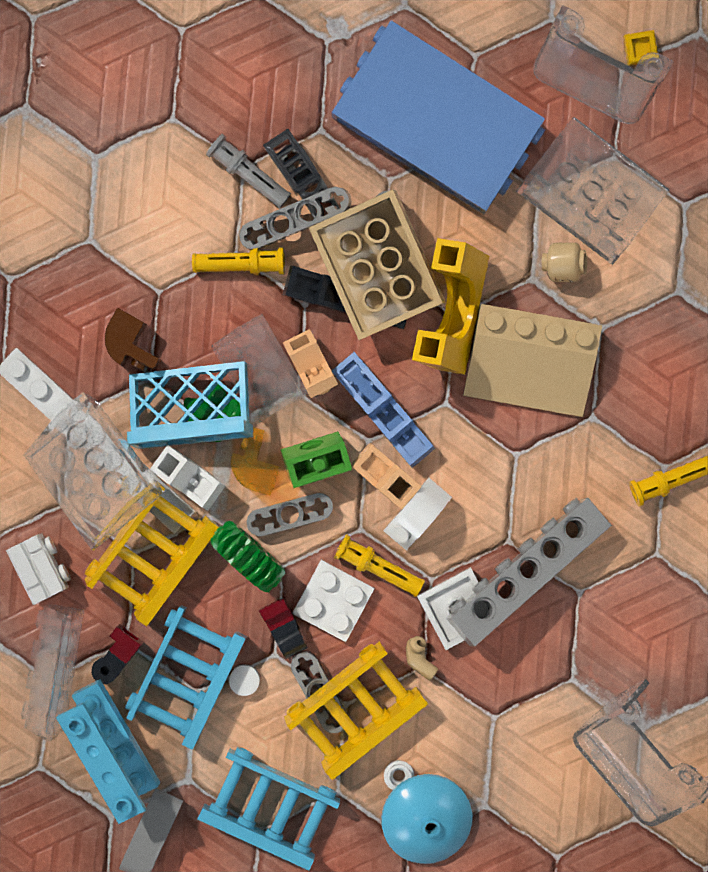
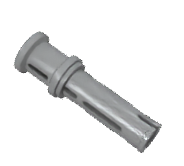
(237, 162)

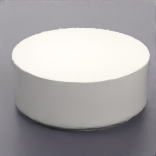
(244, 680)

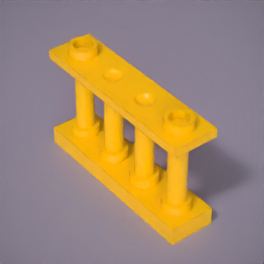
(163, 580)
(360, 739)

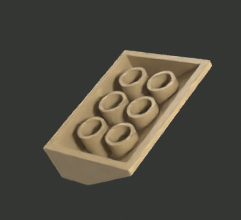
(377, 264)
(532, 360)

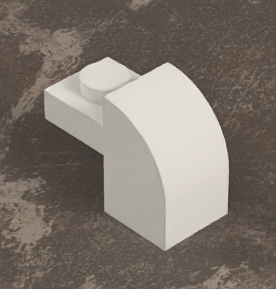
(187, 477)
(418, 514)

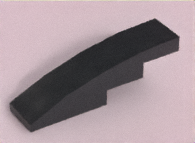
(316, 290)

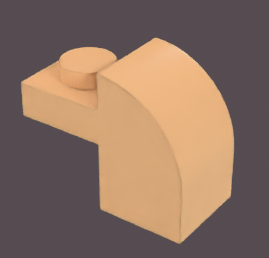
(310, 364)
(385, 476)

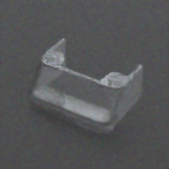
(634, 765)

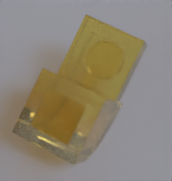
(251, 472)

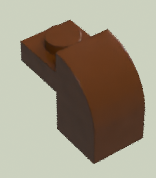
(121, 341)

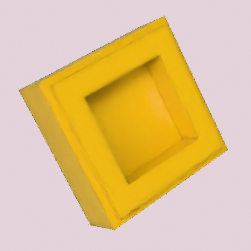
(638, 45)

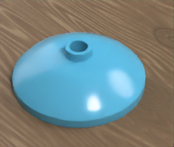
(421, 802)

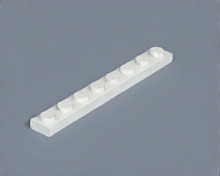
(51, 399)

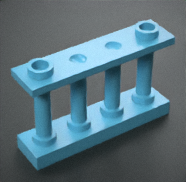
(215, 673)
(108, 751)
(272, 838)

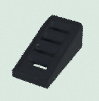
(306, 182)

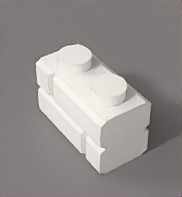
(38, 568)

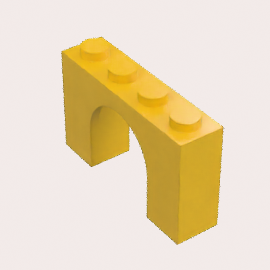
(465, 277)

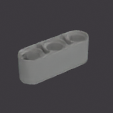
(151, 832)

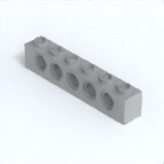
(590, 526)

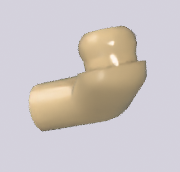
(416, 657)

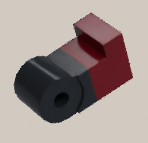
(283, 627)
(113, 663)

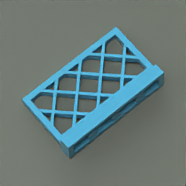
(192, 431)

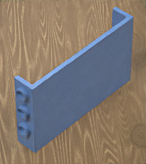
(437, 117)

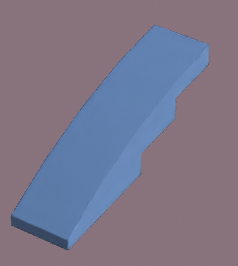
(383, 409)

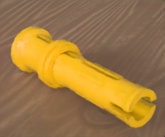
(255, 262)
(662, 483)
(362, 558)

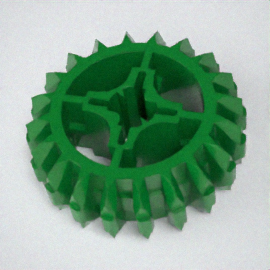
(247, 556)

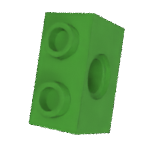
(316, 459)

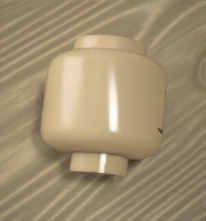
(564, 262)

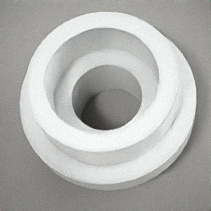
(394, 766)

